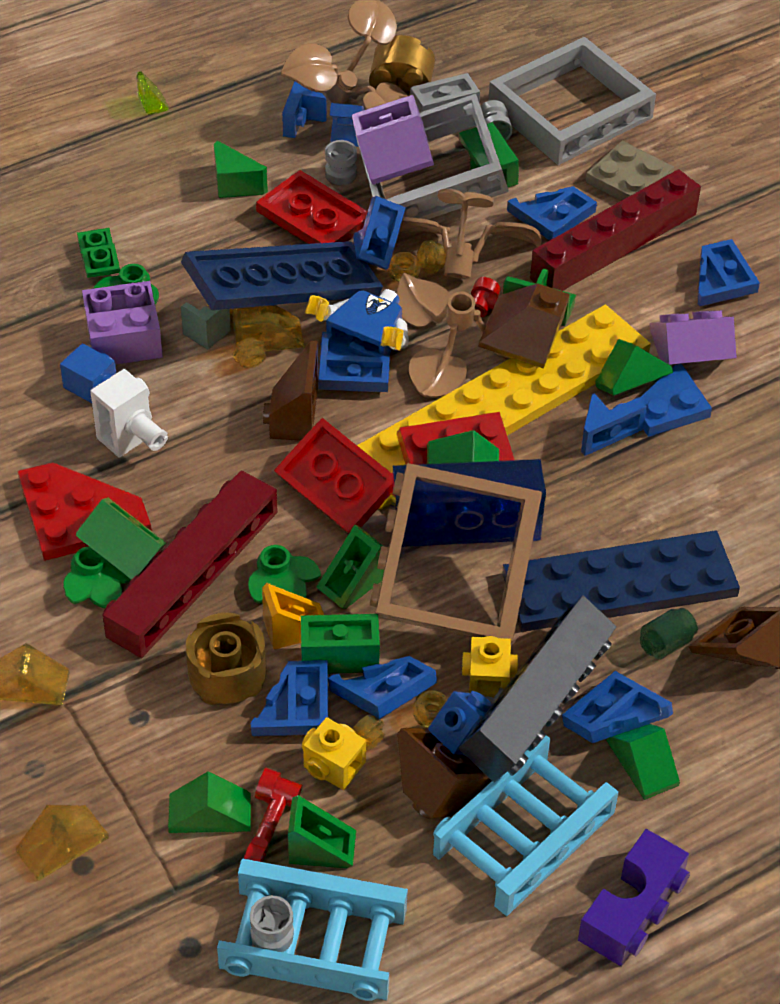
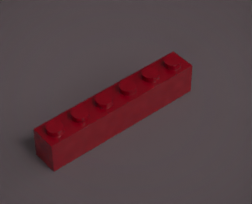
(616, 231)
(189, 564)

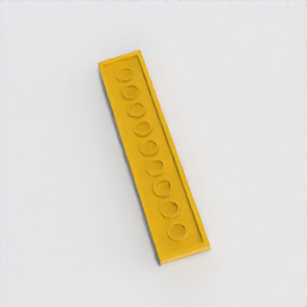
(518, 388)

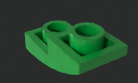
(98, 252)

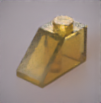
(267, 323)

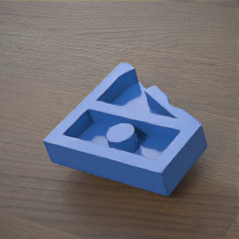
(554, 211)
(724, 274)
(351, 367)
(674, 403)
(385, 685)
(296, 701)
(615, 708)

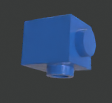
(86, 370)
(458, 718)

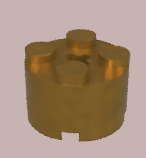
(402, 63)
(226, 659)

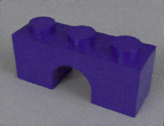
(617, 924)

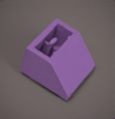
(392, 139)
(123, 322)
(694, 340)

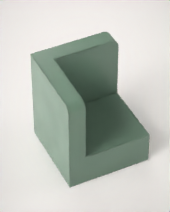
(205, 325)

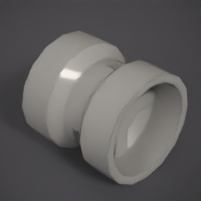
(496, 112)
(340, 162)
(275, 916)

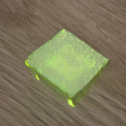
(150, 95)

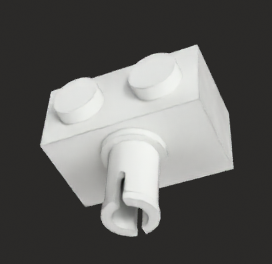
(124, 414)

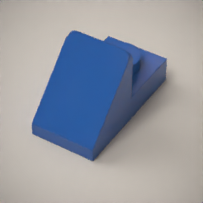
(302, 105)
(343, 123)
(379, 234)
(609, 426)

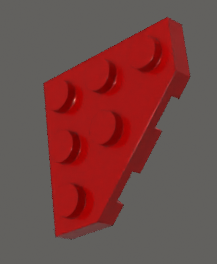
(63, 500)

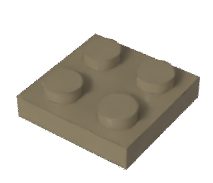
(626, 171)

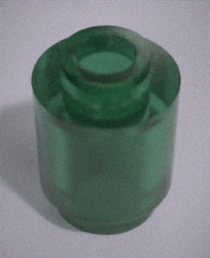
(668, 633)

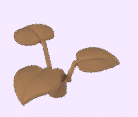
(312, 65)
(460, 256)
(422, 302)

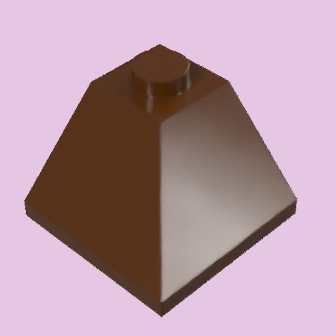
(525, 323)
(294, 398)
(744, 637)
(434, 776)

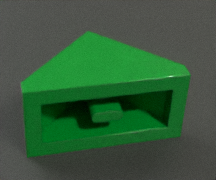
(237, 173)
(629, 367)
(461, 448)
(352, 569)
(646, 759)
(209, 806)
(318, 837)

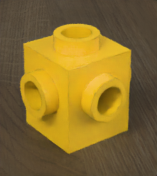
(489, 665)
(333, 753)

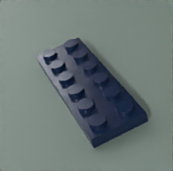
(279, 274)
(627, 579)

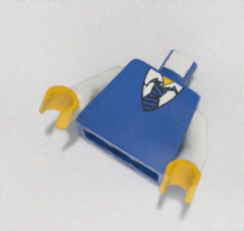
(364, 320)

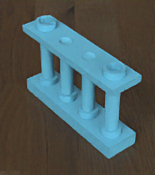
(538, 858)
(320, 891)

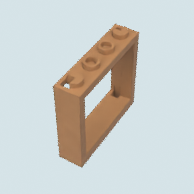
(517, 567)

